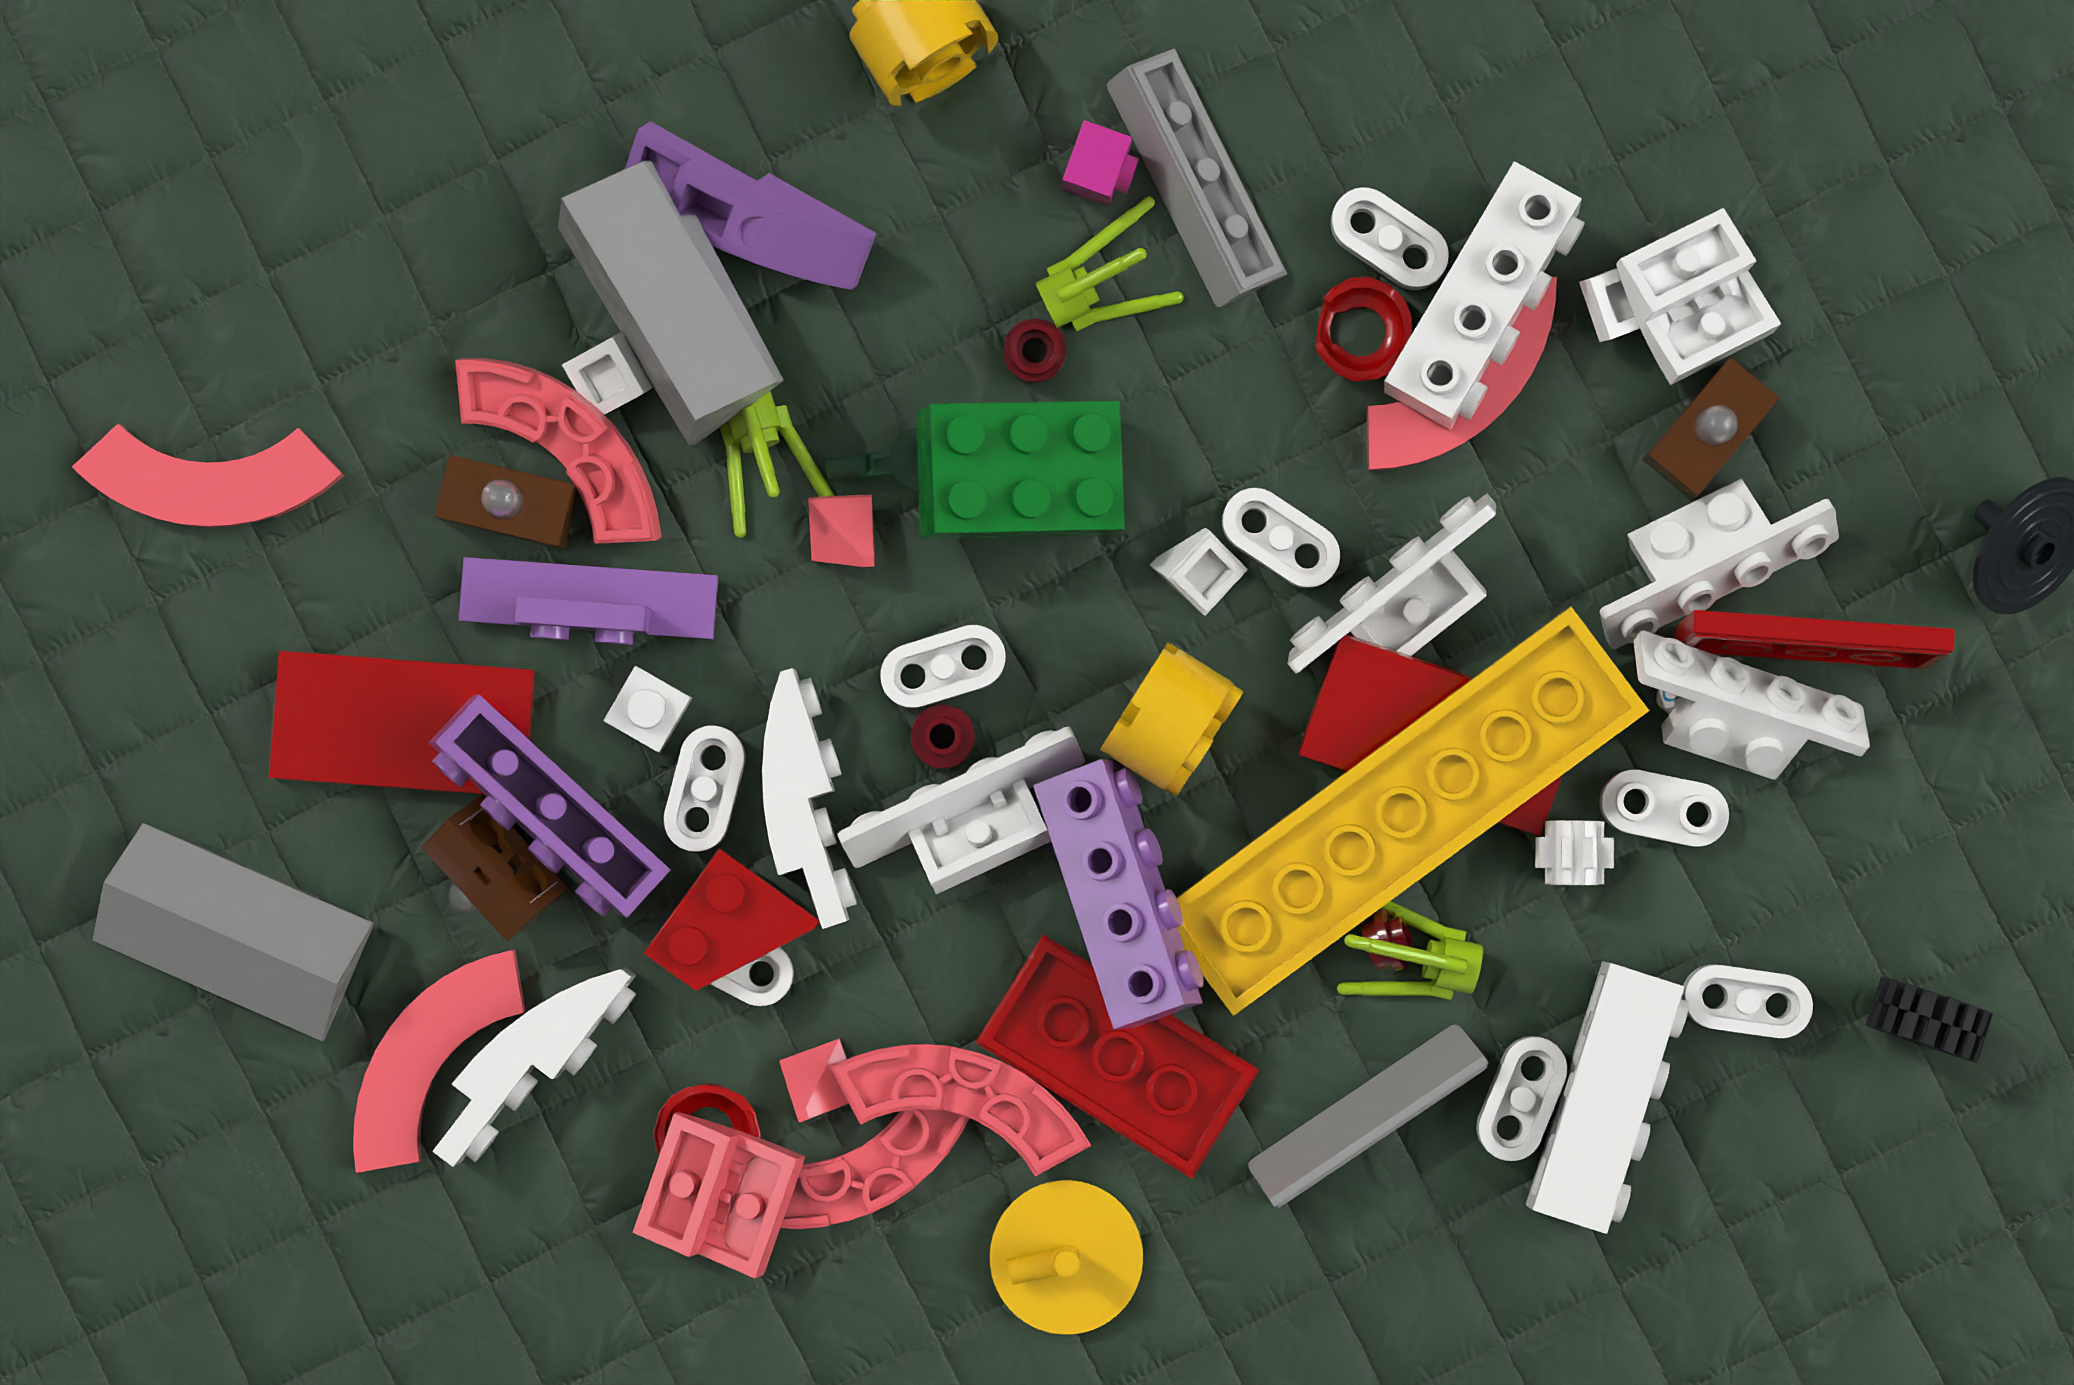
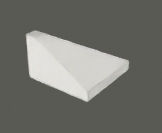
(1200, 569)

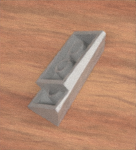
(669, 298)
(230, 930)

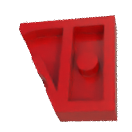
(726, 924)

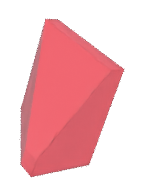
(842, 530)
(812, 1081)

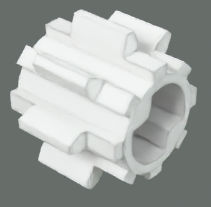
(1574, 852)

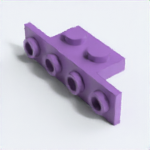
(588, 598)

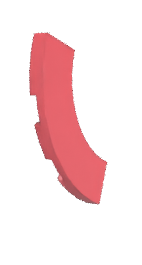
(574, 432)
(1405, 437)
(208, 492)
(417, 1047)
(966, 1085)
(875, 1172)

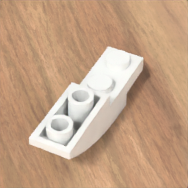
(792, 774)
(546, 1037)

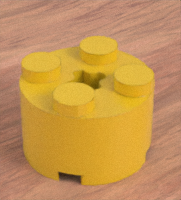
(919, 43)
(1172, 719)

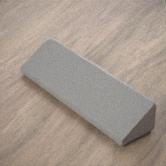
(1195, 177)
(1367, 1115)

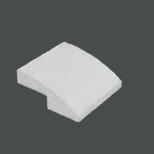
(1696, 296)

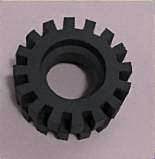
(1929, 1019)

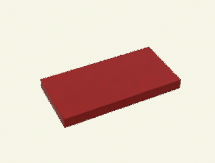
(1815, 639)
(1377, 694)
(376, 716)
(1147, 1082)

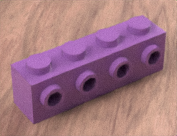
(548, 806)
(1119, 893)

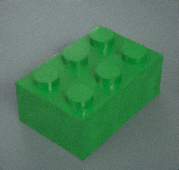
(1020, 469)

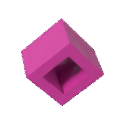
(1099, 164)

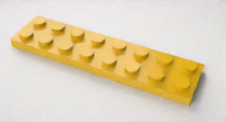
(1405, 809)

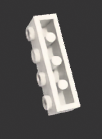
(1483, 296)
(1606, 1098)

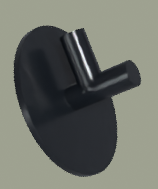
(2025, 547)

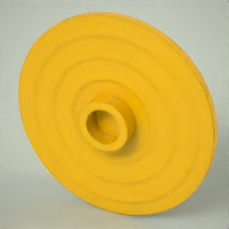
(1066, 1257)

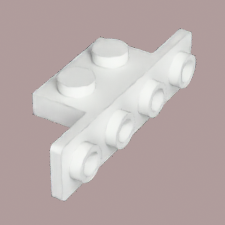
(1710, 552)
(1412, 600)
(1741, 711)
(971, 818)

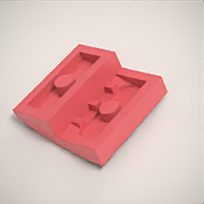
(718, 1194)

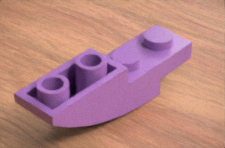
(753, 218)

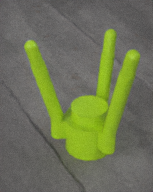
(1071, 293)
(756, 432)
(1449, 963)

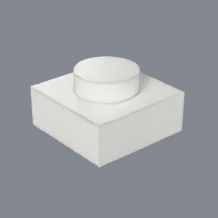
(1608, 305)
(608, 374)
(647, 709)

